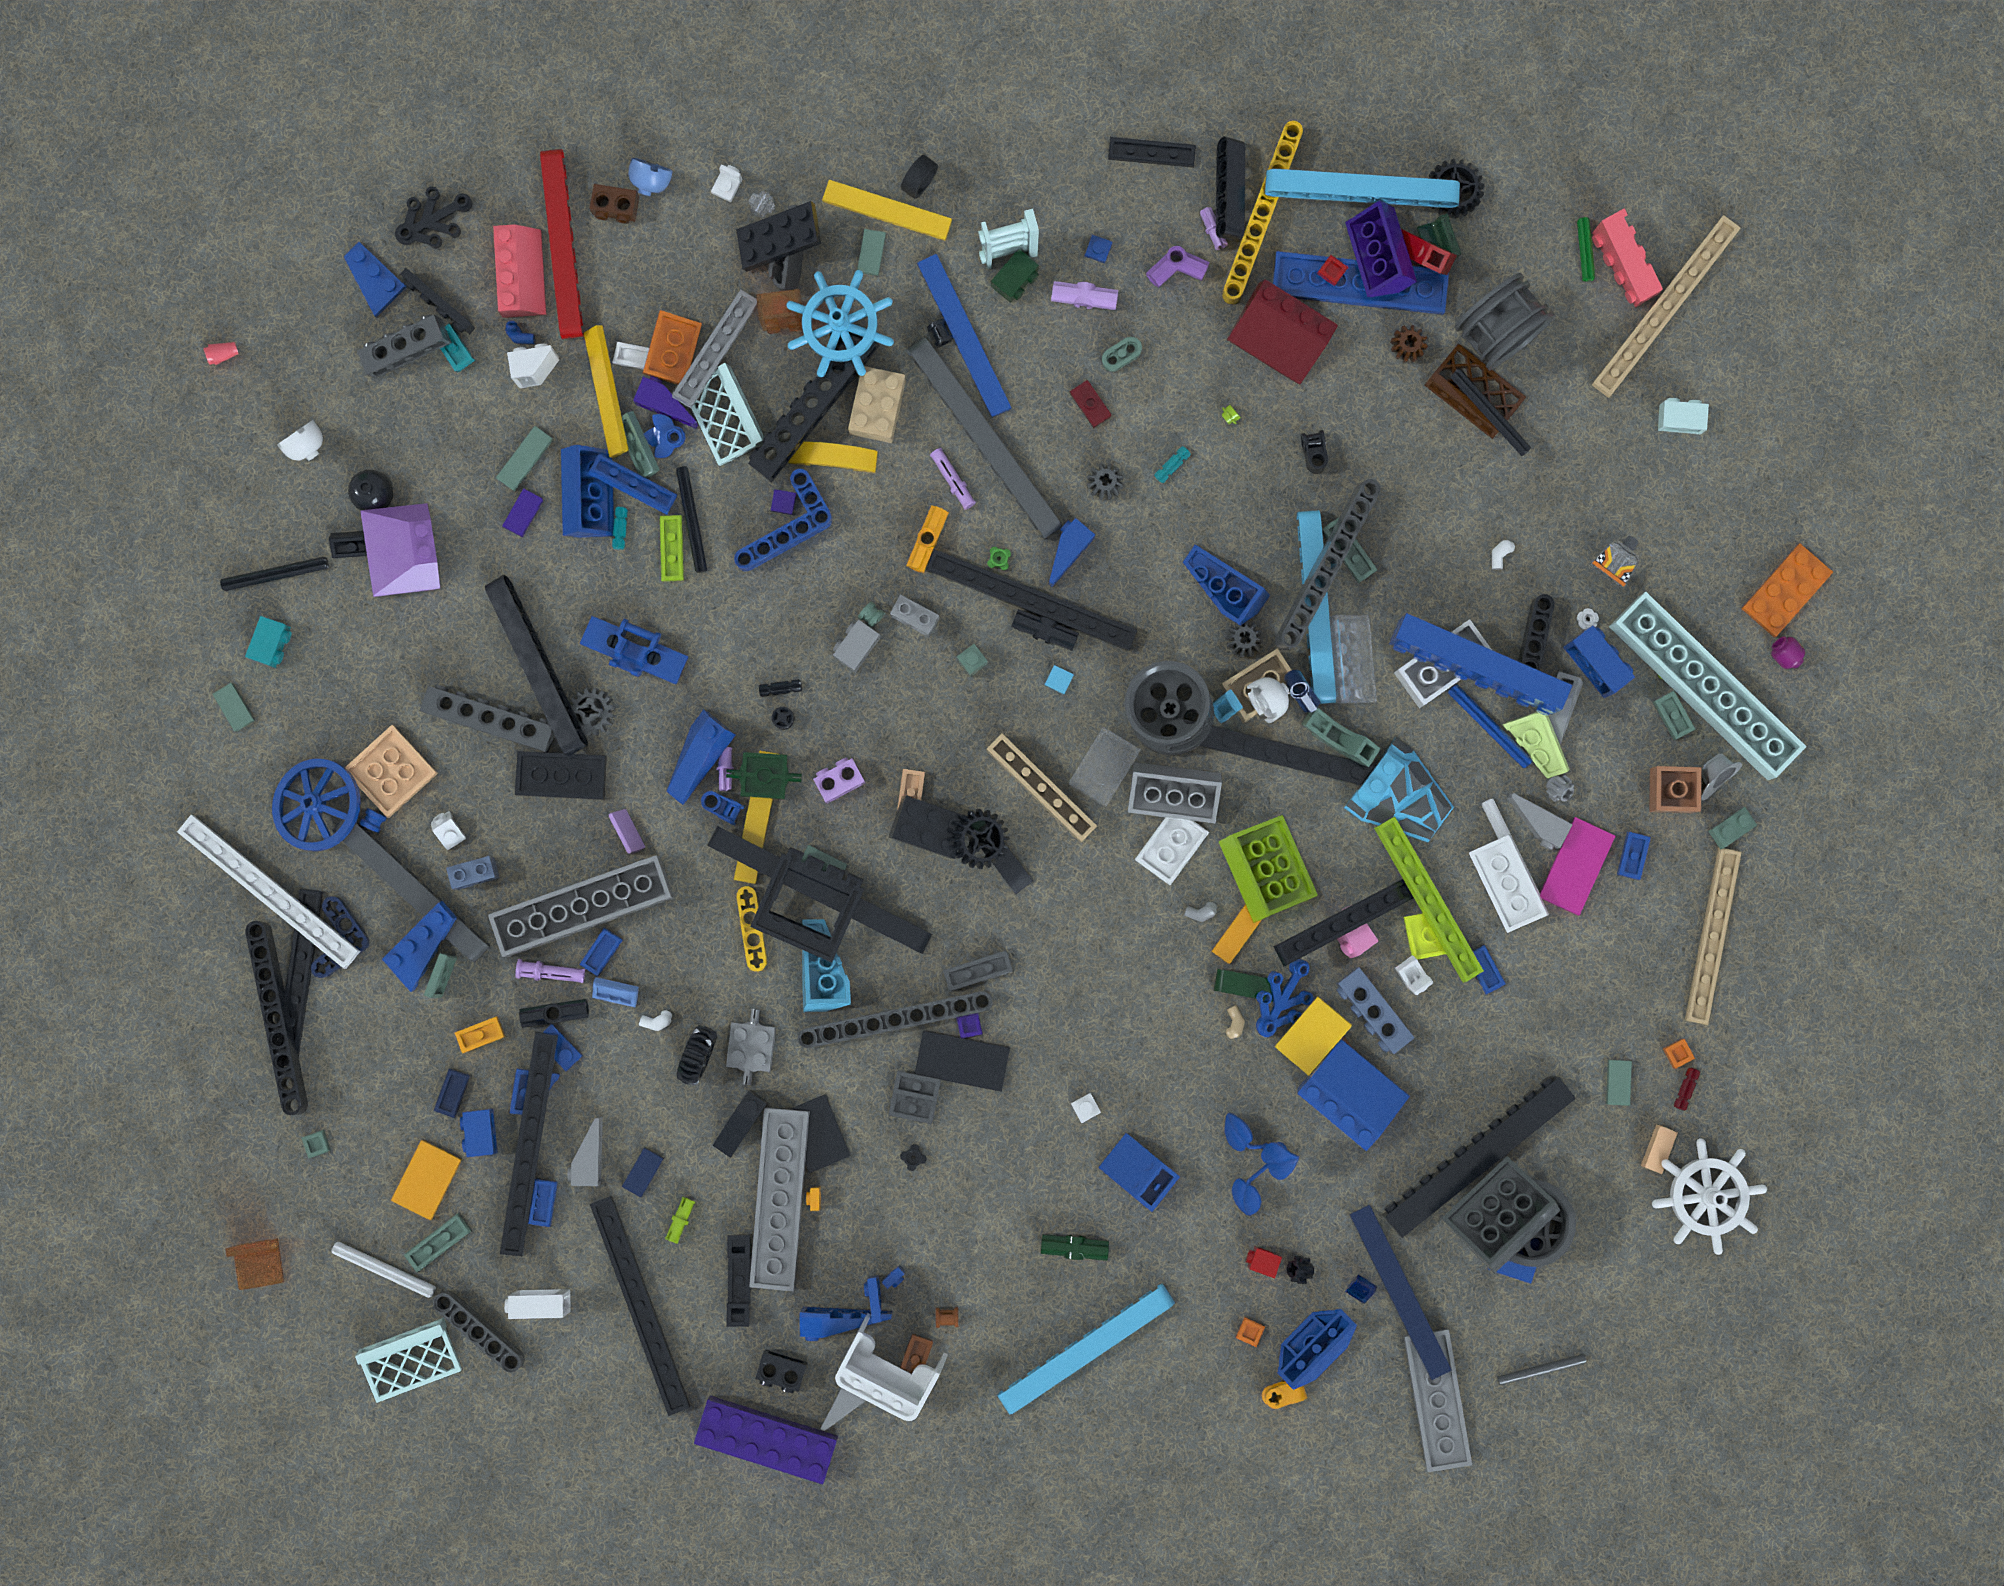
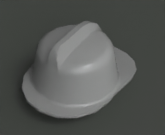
(1716, 772)

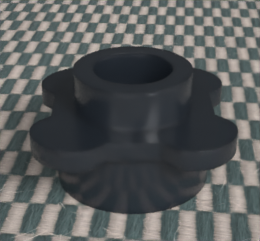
(919, 1158)

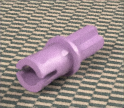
(1210, 222)
(724, 763)

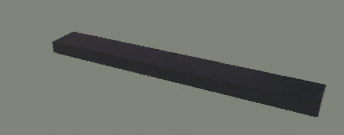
(1343, 922)
(300, 972)

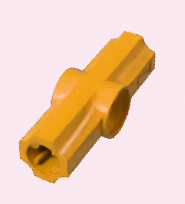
(933, 526)

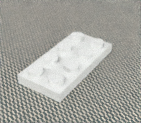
(1508, 883)

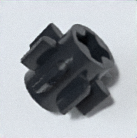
(1300, 1270)

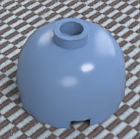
(648, 176)

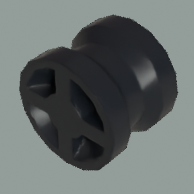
(784, 716)

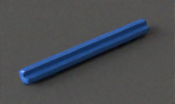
(1490, 726)

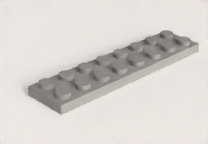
(779, 1199)

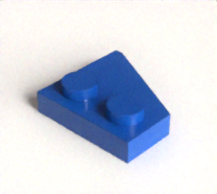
(873, 1291)

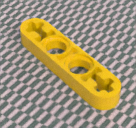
(747, 930)

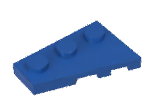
(374, 279)

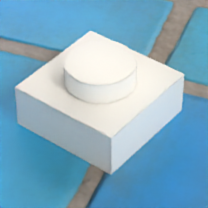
(1085, 1107)

